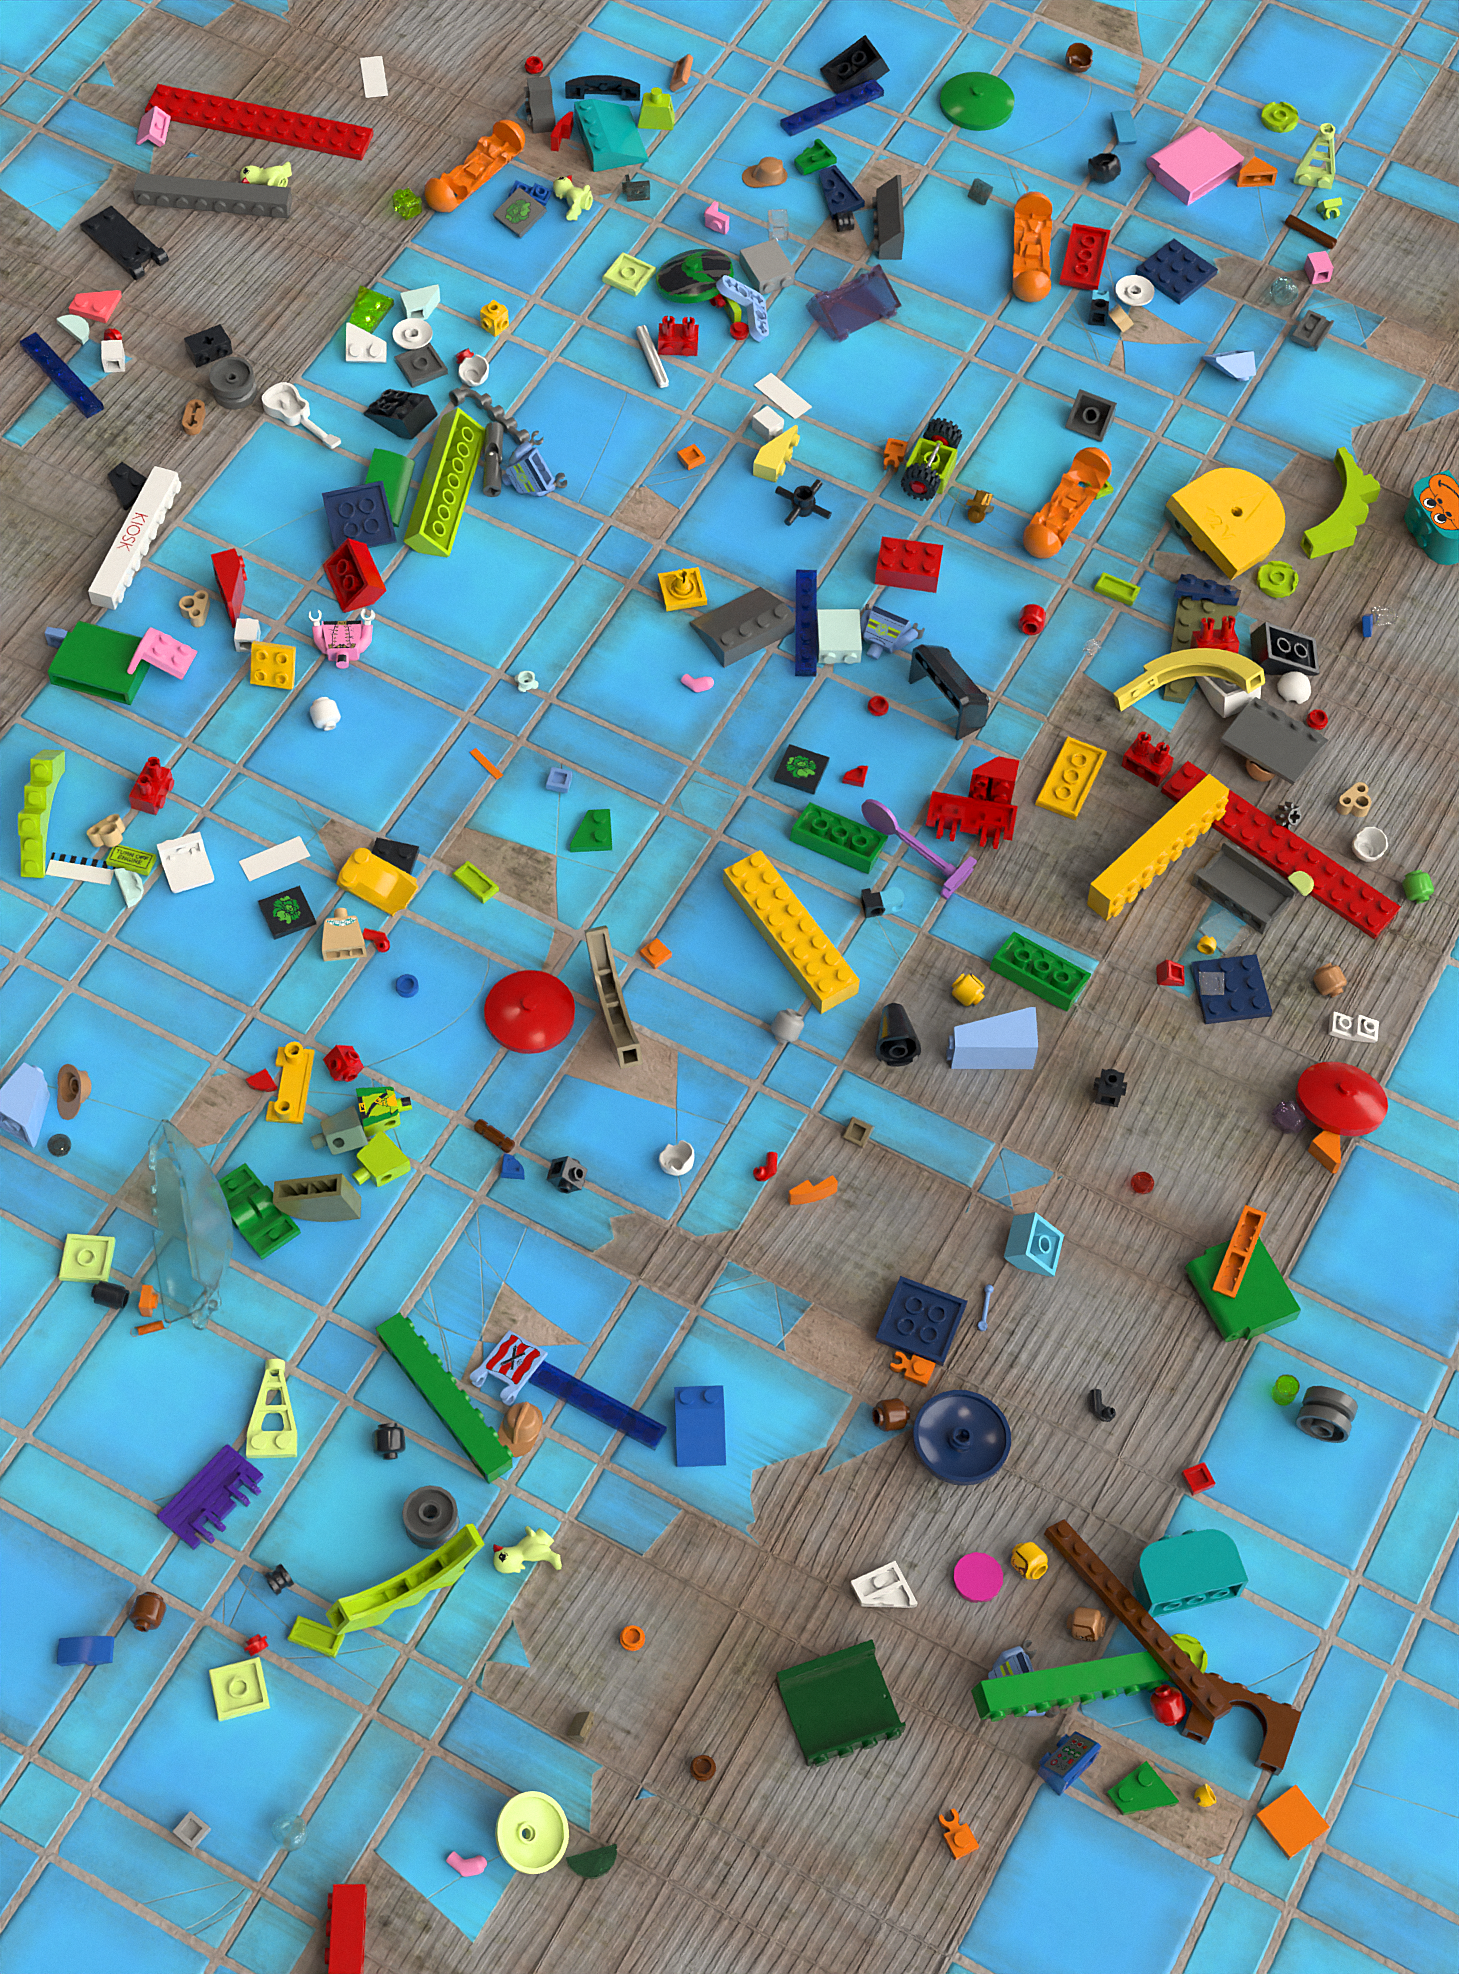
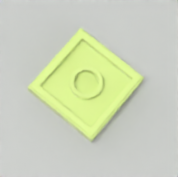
(629, 274)
(87, 1258)
(239, 1689)

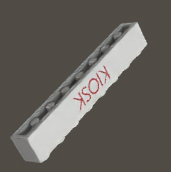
(134, 538)

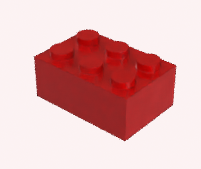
(908, 564)

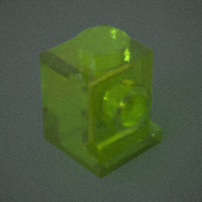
(404, 200)

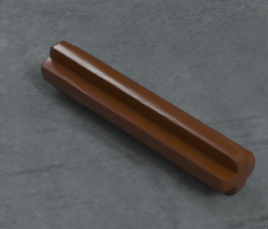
(1311, 231)

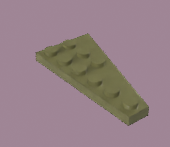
(1188, 619)

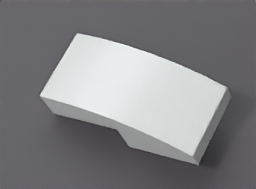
(1356, 1029)

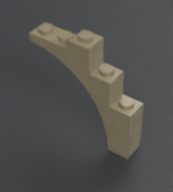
(611, 1000)

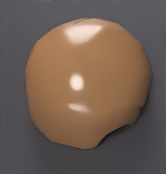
(1258, 772)

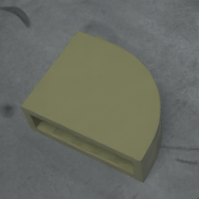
(318, 1198)

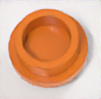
(632, 1638)

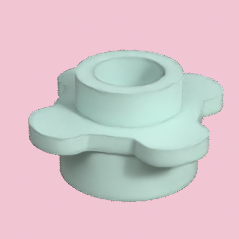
(523, 677)

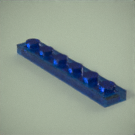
(831, 107)
(61, 375)
(806, 623)
(598, 1405)

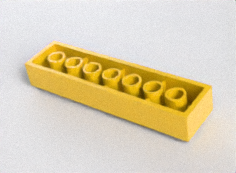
(1158, 847)
(791, 932)

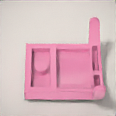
(163, 653)

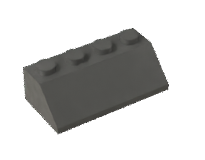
(889, 220)

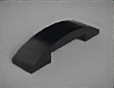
(602, 85)

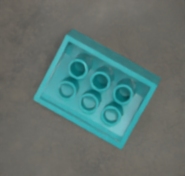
(608, 134)

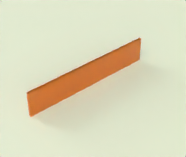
(486, 763)

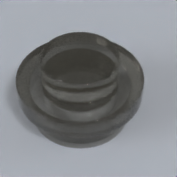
(59, 1145)

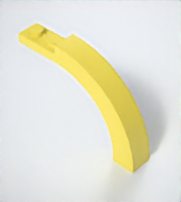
(1190, 663)

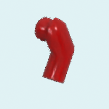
(379, 938)
(768, 1170)

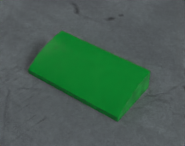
(396, 475)
(838, 838)
(1040, 971)

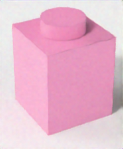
(1318, 267)

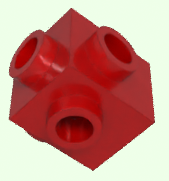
(343, 1063)

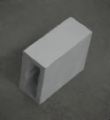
(767, 267)

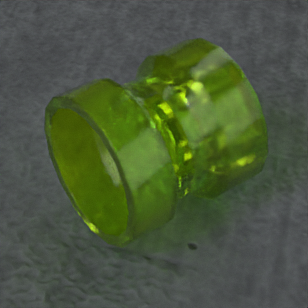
(1285, 1384)

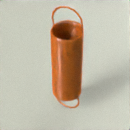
(151, 1327)

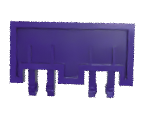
(209, 1496)

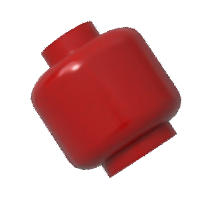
(1031, 619)
(1168, 1705)

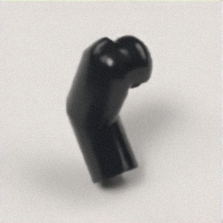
(1104, 1413)

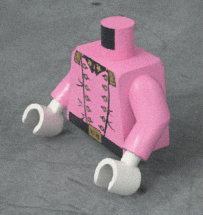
(342, 639)

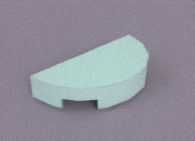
(75, 326)
(130, 885)

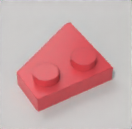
(95, 305)

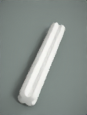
(652, 356)

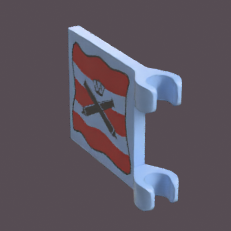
(510, 1362)

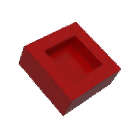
(1198, 1478)

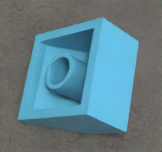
(1034, 1244)

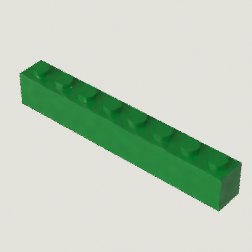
(444, 1397)
(1067, 1685)

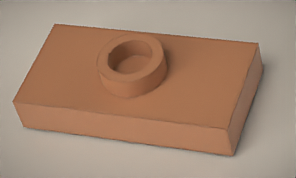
(681, 72)

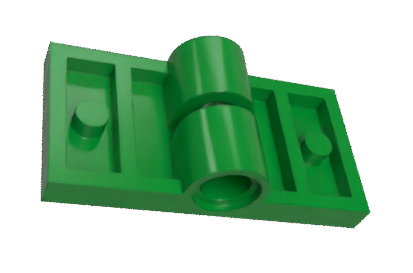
(254, 1212)

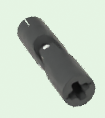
(493, 458)

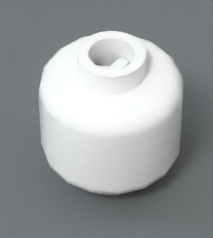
(324, 713)

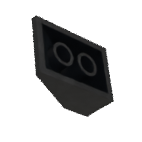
(855, 66)
(1283, 651)

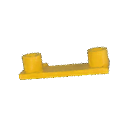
(293, 1084)

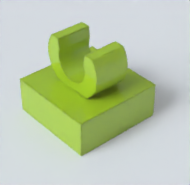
(1330, 206)

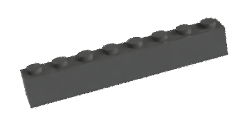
(213, 195)

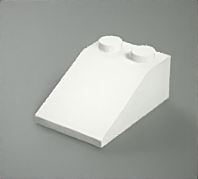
(1225, 695)

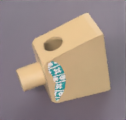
(342, 937)

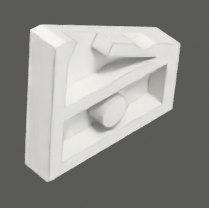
(884, 1588)

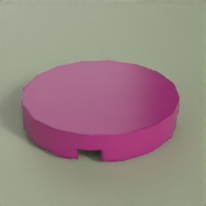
(978, 1577)

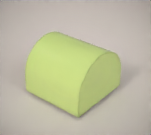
(1302, 882)

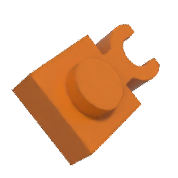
(894, 453)
(917, 1369)
(958, 1838)

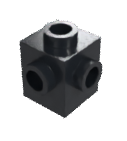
(1109, 1087)
(567, 1174)

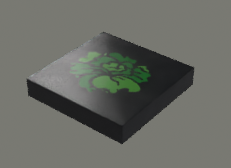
(801, 769)
(287, 912)

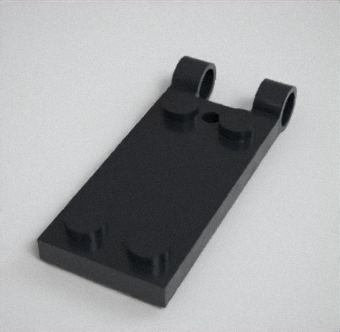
(123, 241)

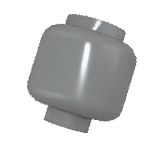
(787, 1025)

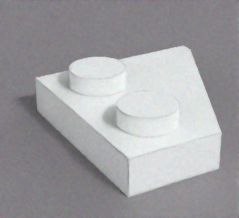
(363, 346)

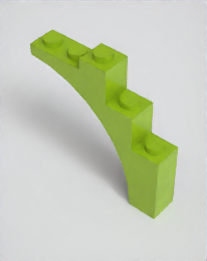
(1340, 529)
(33, 820)
(407, 1588)

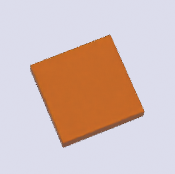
(1292, 1822)

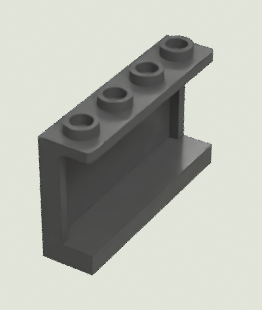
(1244, 887)

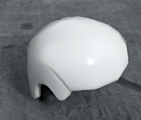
(473, 371)
(1294, 687)
(1369, 844)
(677, 1159)

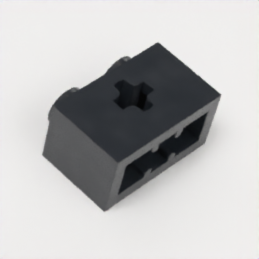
(208, 345)

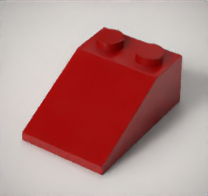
(230, 581)

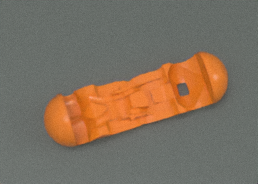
(482, 164)
(1032, 246)
(1068, 503)

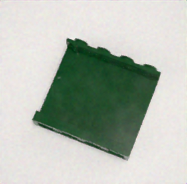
(839, 1704)

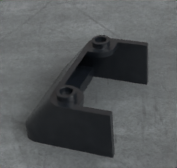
(954, 684)

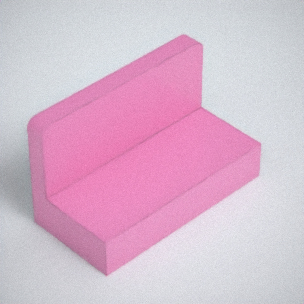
(153, 127)

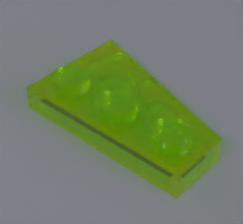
(370, 309)

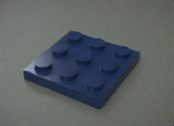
(1176, 271)
(360, 515)
(1243, 990)
(921, 1320)

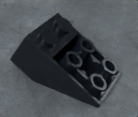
(402, 412)

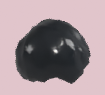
(1104, 167)

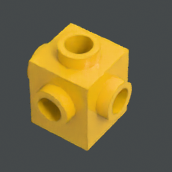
(494, 318)

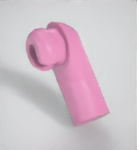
(699, 684)
(467, 1867)

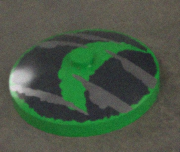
(693, 275)

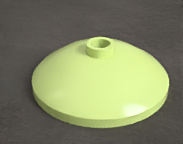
(545, 1832)

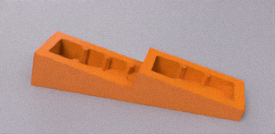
(1239, 1251)

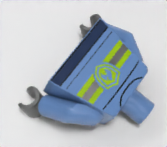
(529, 471)
(886, 631)
(1016, 1662)

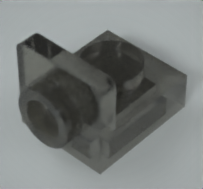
(636, 190)

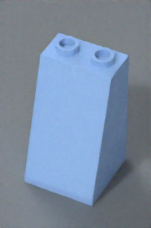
(995, 1042)

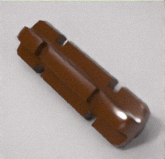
(494, 1135)

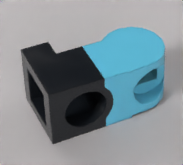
(1099, 308)
(881, 902)

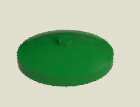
(977, 101)

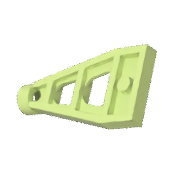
(1316, 176)
(272, 1443)

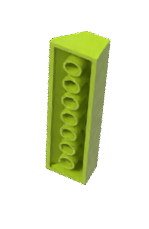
(445, 484)

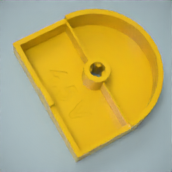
(1230, 517)

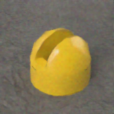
(1207, 945)
(1206, 1796)

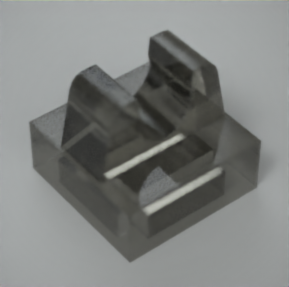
(980, 191)

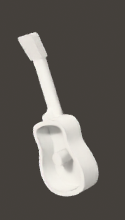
(286, 404)

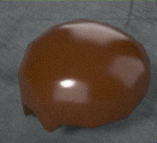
(1079, 57)

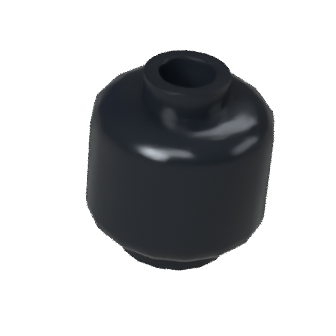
(388, 1441)

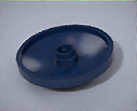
(961, 1437)

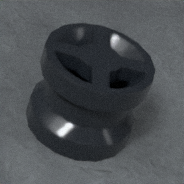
(844, 221)
(278, 1579)

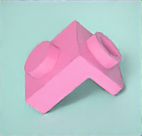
(715, 220)

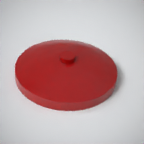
(529, 1011)
(1341, 1098)

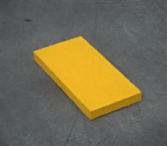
(1071, 778)

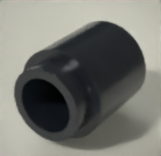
(110, 1295)

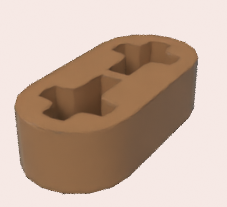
(198, 417)

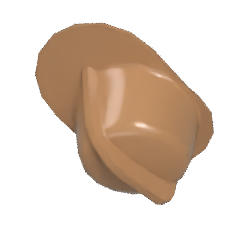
(767, 173)
(73, 1089)
(520, 1428)

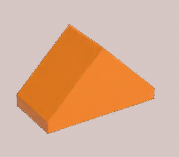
(1257, 173)
(1327, 1150)

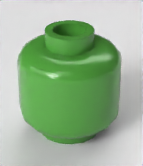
(1418, 886)

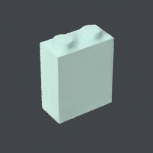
(839, 636)

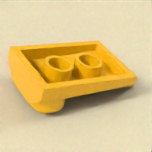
(377, 881)

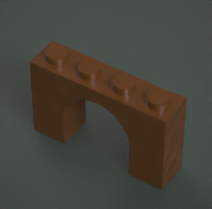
(1277, 1722)

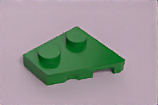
(815, 158)
(593, 832)
(1141, 1792)

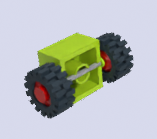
(932, 460)

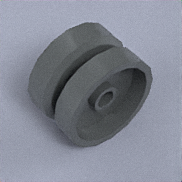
(233, 383)
(1327, 1414)
(427, 1503)

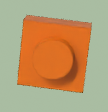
(691, 456)
(655, 953)
(148, 1301)

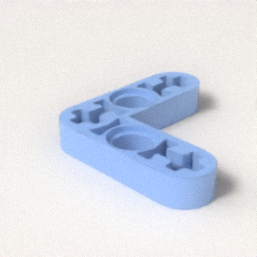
(752, 300)

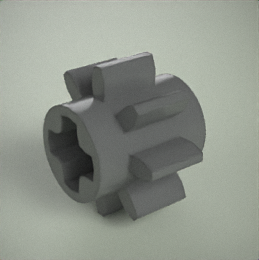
(1287, 815)

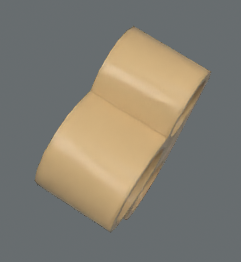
(1120, 318)
(199, 610)
(1348, 801)
(107, 832)

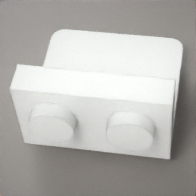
(185, 862)

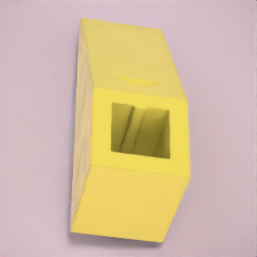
(773, 456)

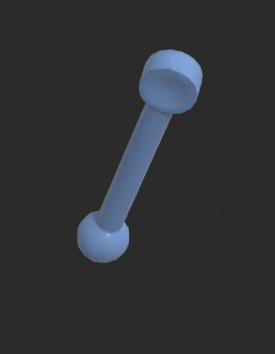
(982, 1325)

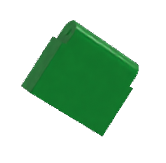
(97, 663)
(1260, 1302)

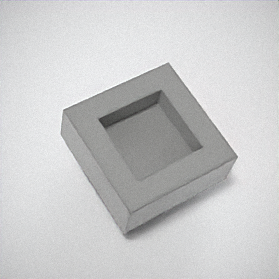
(191, 1830)

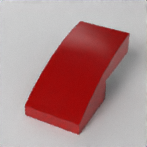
(562, 130)

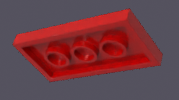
(1085, 257)

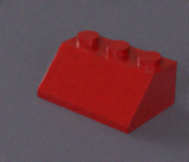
(354, 576)

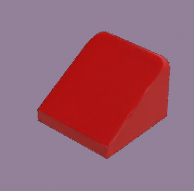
(1170, 974)

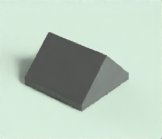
(1091, 415)

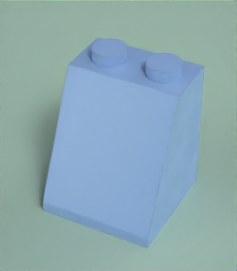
(24, 1103)

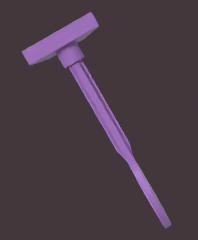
(885, 822)

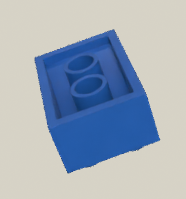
(700, 1426)

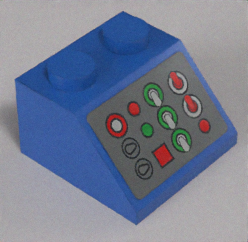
(1068, 1761)

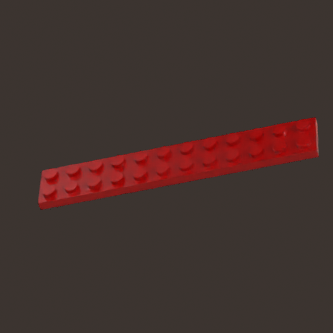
(262, 122)
(1289, 853)

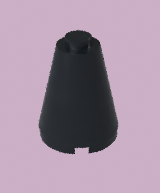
(896, 1037)

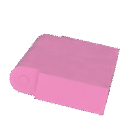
(1194, 164)

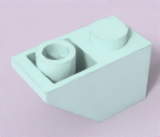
(420, 302)

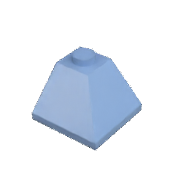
(1234, 363)

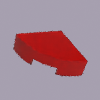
(717, 301)
(856, 776)
(261, 1081)

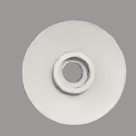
(1135, 290)
(412, 333)

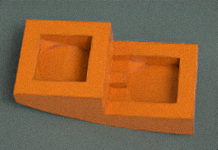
(807, 1193)

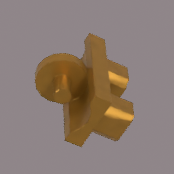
(980, 506)

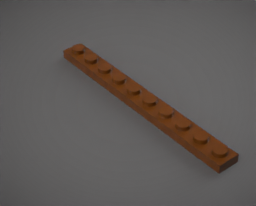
(1138, 1621)

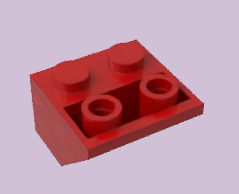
(994, 780)

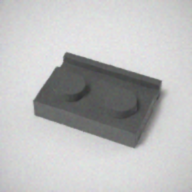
(1312, 330)

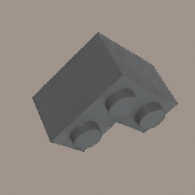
(539, 104)

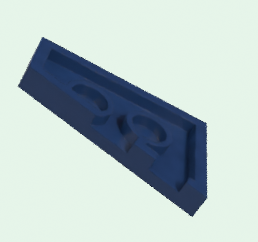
(839, 192)
(1200, 588)

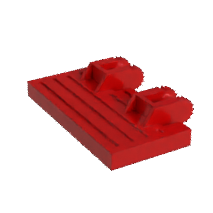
(972, 816)

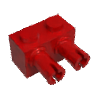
(678, 338)
(1218, 638)
(1148, 761)
(151, 787)

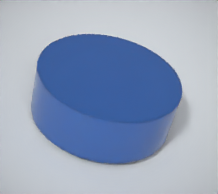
(407, 986)

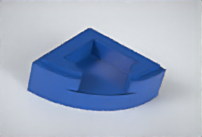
(1367, 625)
(511, 1168)

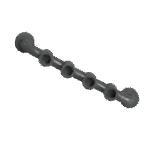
(495, 413)

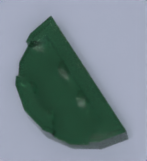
(593, 1863)

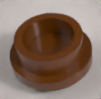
(703, 1768)

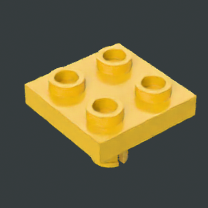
(682, 589)
(272, 665)

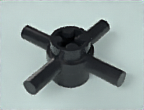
(803, 502)

